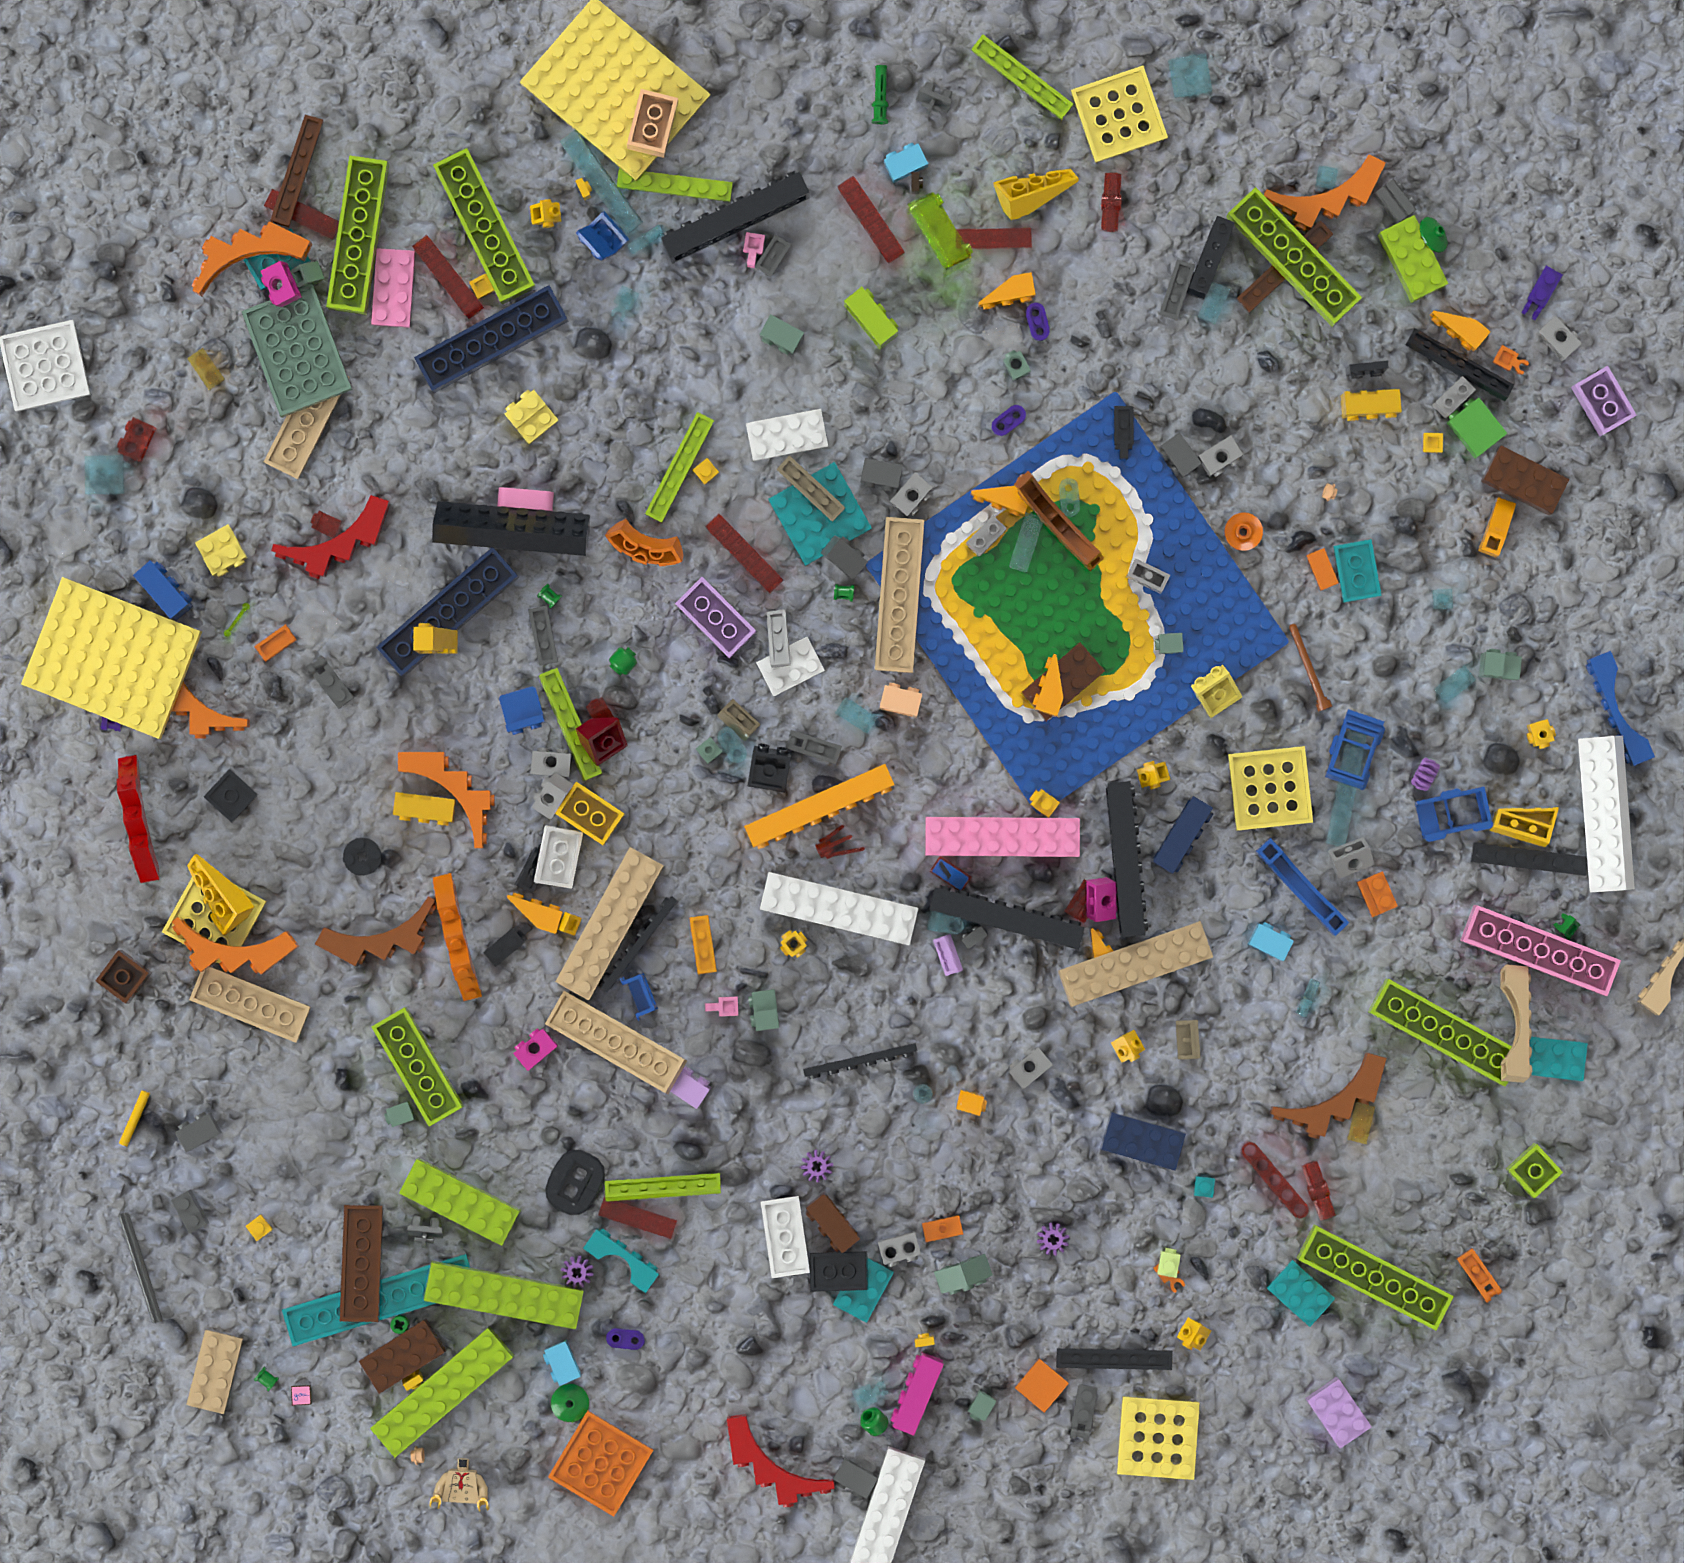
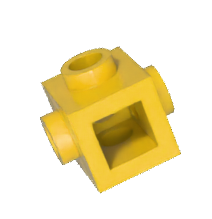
(549, 212)
(1547, 731)
(1149, 774)
(787, 938)
(1128, 1046)
(1193, 1334)

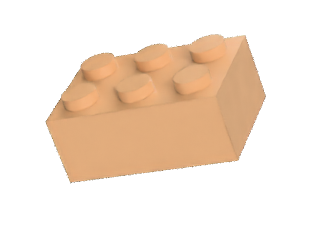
(652, 123)

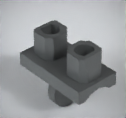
(933, 100)
(424, 1232)

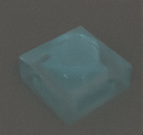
(1326, 177)
(1442, 599)

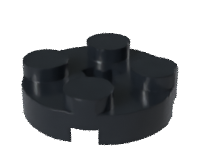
(364, 867)

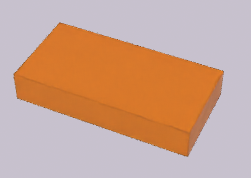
(1322, 569)
(275, 643)

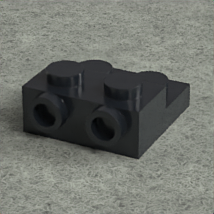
(769, 768)

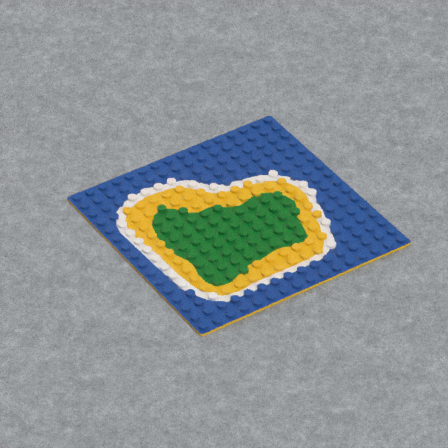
(998, 626)

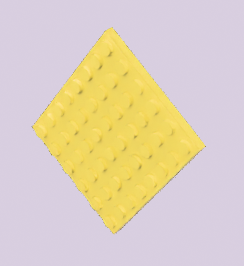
(596, 80)
(111, 658)

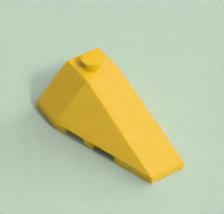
(1026, 195)
(225, 899)

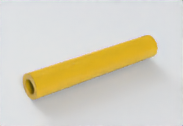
(134, 1118)

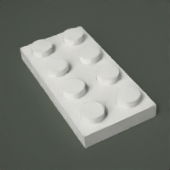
(787, 435)
(785, 1237)

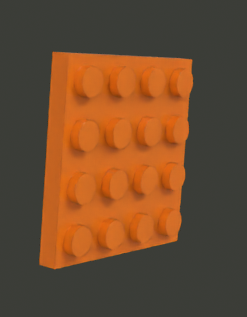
(600, 1463)

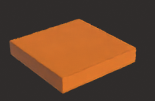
(1041, 1385)

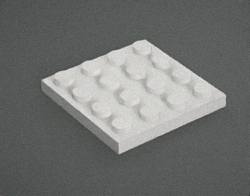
(44, 365)

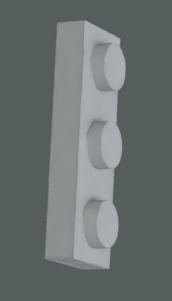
(778, 638)

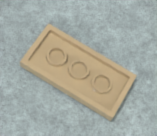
(214, 1371)

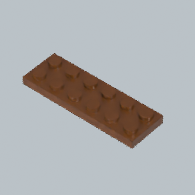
(361, 1263)

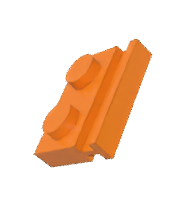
(1377, 894)

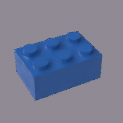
(164, 590)

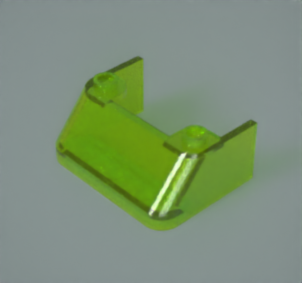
(940, 232)

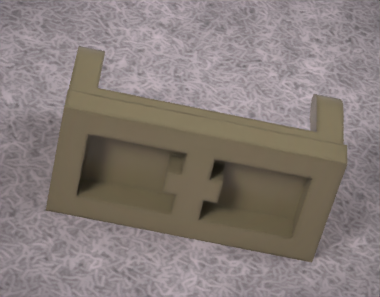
(1187, 1039)

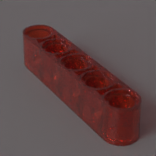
(870, 219)
(447, 277)
(744, 553)
(1271, 1170)

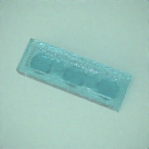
(1026, 543)

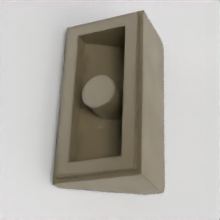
(738, 719)

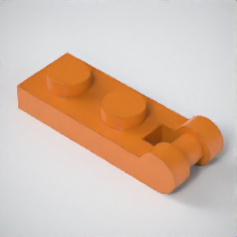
(1479, 1274)

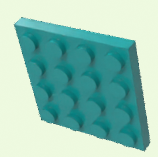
(808, 526)

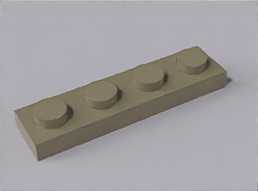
(810, 488)

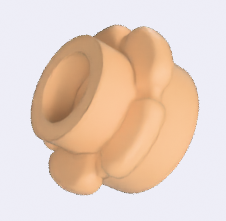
(1329, 492)
(417, 1455)

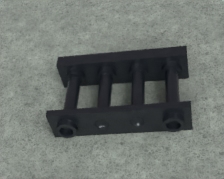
(1210, 257)

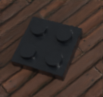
(1359, 370)
(230, 795)

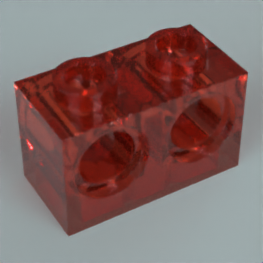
(141, 441)

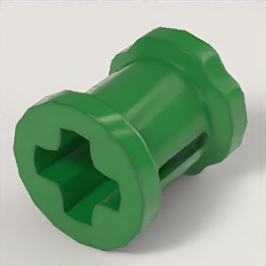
(844, 592)
(549, 596)
(398, 1330)
(266, 1379)

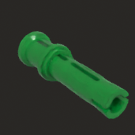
(880, 104)

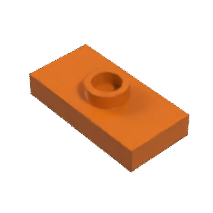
(942, 1228)

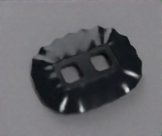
(587, 1189)

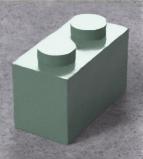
(781, 334)

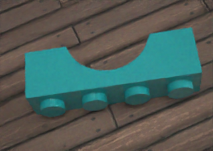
(641, 1273)

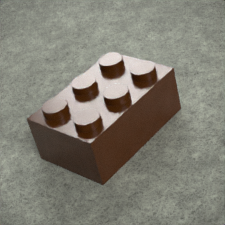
(832, 1223)

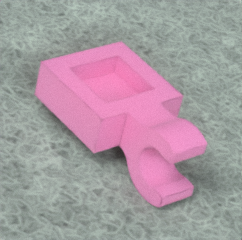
(753, 245)
(726, 1006)

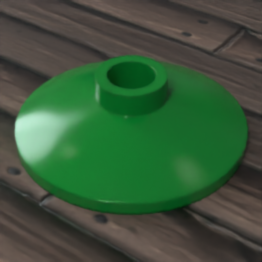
(1433, 234)
(576, 1395)

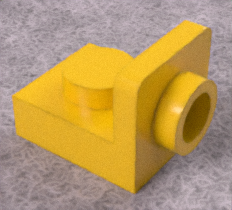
(1043, 802)

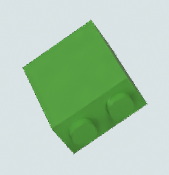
(1476, 427)

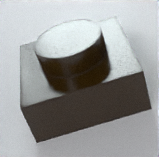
(916, 182)

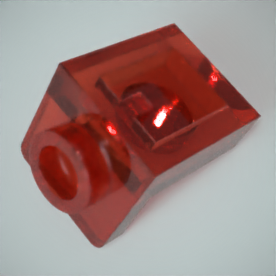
(325, 524)
(598, 709)

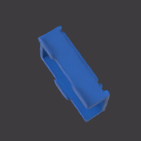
(1362, 724)
(1428, 818)
(641, 994)

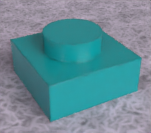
(1204, 1186)

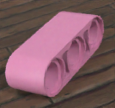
(525, 499)

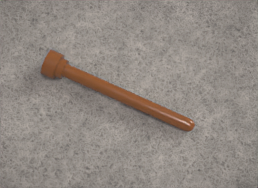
(1322, 702)

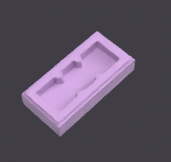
(948, 955)

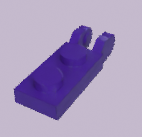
(1542, 290)

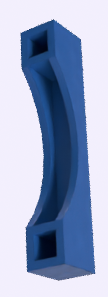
(1604, 671)
(1301, 887)

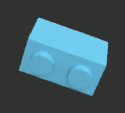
(903, 163)
(1271, 942)
(562, 1363)

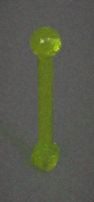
(245, 606)

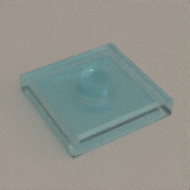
(1190, 75)
(104, 475)

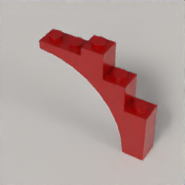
(318, 557)
(135, 819)
(788, 1485)

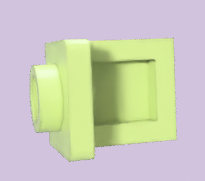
(1168, 1263)

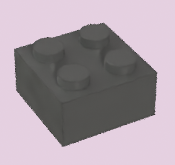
(974, 937)

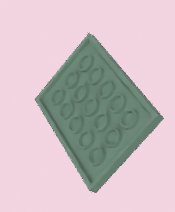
(297, 352)

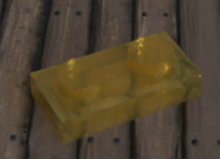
(206, 369)
(1360, 1123)

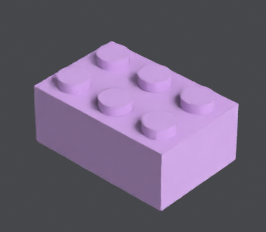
(1603, 401)
(690, 1087)
(1338, 1412)

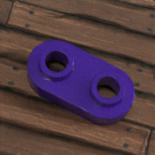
(1037, 322)
(1008, 420)
(625, 1337)

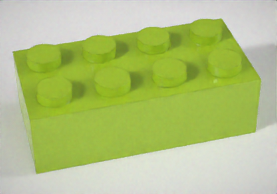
(1412, 259)

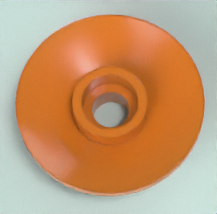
(1250, 524)

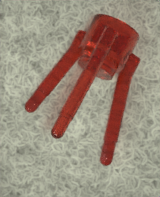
(826, 847)

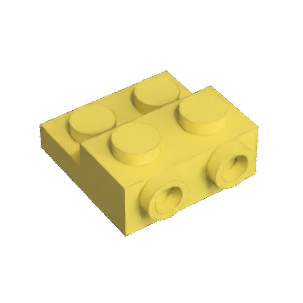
(530, 416)
(221, 551)
(1216, 690)

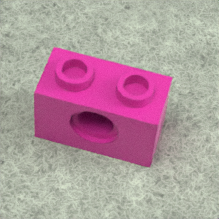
(288, 292)
(1097, 890)
(530, 1059)

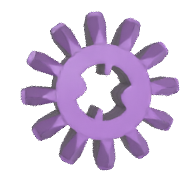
(1425, 774)
(810, 1164)
(1048, 1243)
(570, 1272)

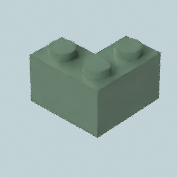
(1500, 665)
(765, 1010)
(963, 1274)

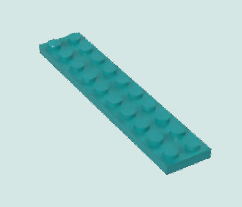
(397, 1296)

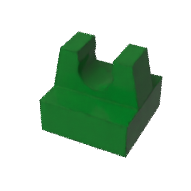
(1569, 926)

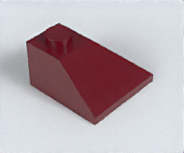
(601, 738)

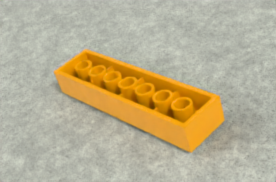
(819, 805)

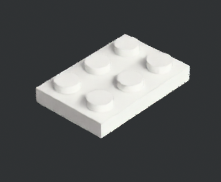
(803, 666)
(558, 856)

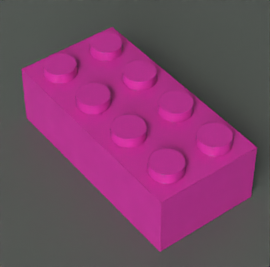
(917, 1394)

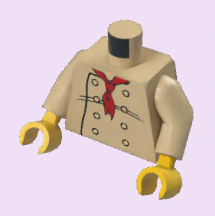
(461, 1486)

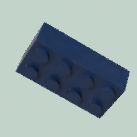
(1182, 834)
(1143, 1141)

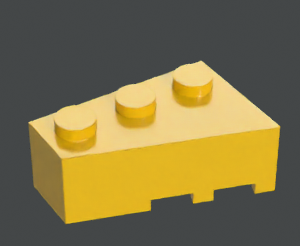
(1370, 404)
(435, 640)
(424, 808)
(1527, 825)

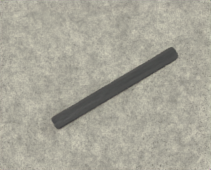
(140, 1267)

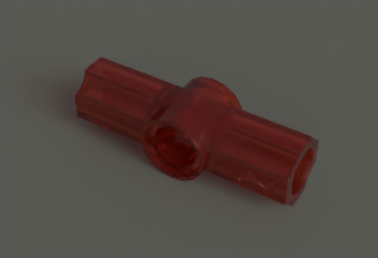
(1111, 202)
(1318, 1190)

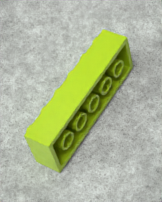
(417, 1066)
(460, 1201)

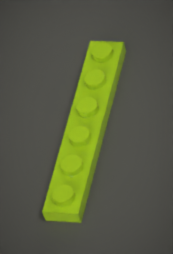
(1022, 77)
(677, 185)
(679, 467)
(568, 721)
(662, 1187)

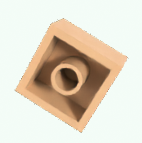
(901, 700)

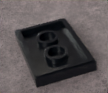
(838, 1271)

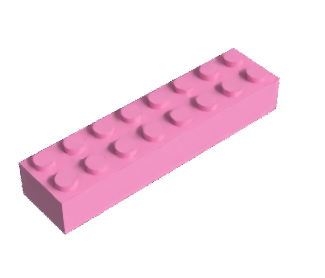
(1002, 836)
(1540, 950)

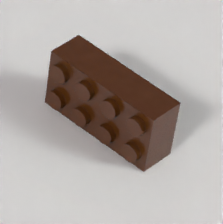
(1525, 480)
(1076, 672)
(402, 1355)

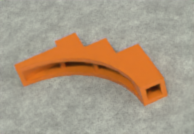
(1355, 189)
(245, 245)
(202, 717)
(457, 782)
(455, 937)
(208, 952)

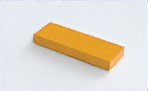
(703, 944)

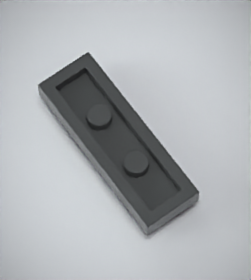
(1177, 289)
(543, 635)

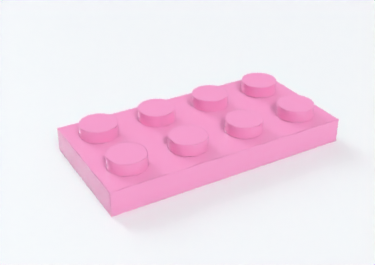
(393, 288)

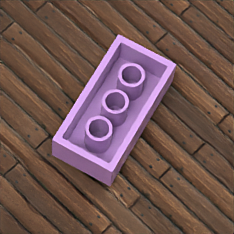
(715, 617)

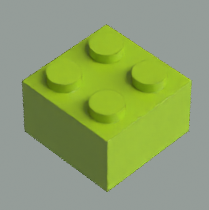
(1534, 1170)

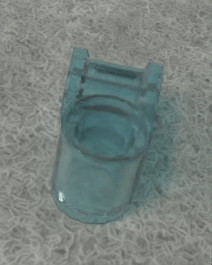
(941, 923)

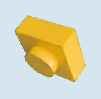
(584, 188)
(481, 286)
(1432, 442)
(705, 471)
(569, 923)
(259, 1227)
(924, 1340)
(413, 1380)

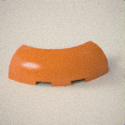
(644, 548)

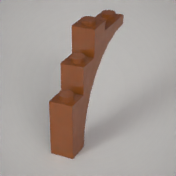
(1057, 522)
(382, 945)
(1317, 1117)

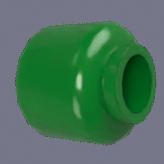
(623, 661)
(874, 1421)

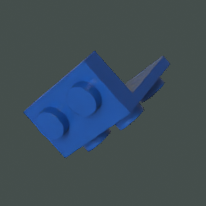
(602, 237)
(522, 710)

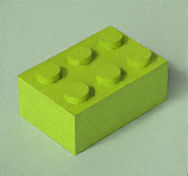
(871, 317)

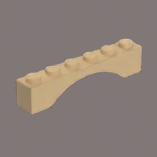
(1515, 985)
(1657, 994)

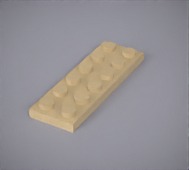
(299, 437)
(250, 1003)

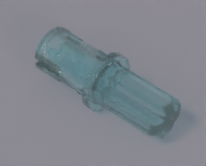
(645, 239)
(1308, 998)

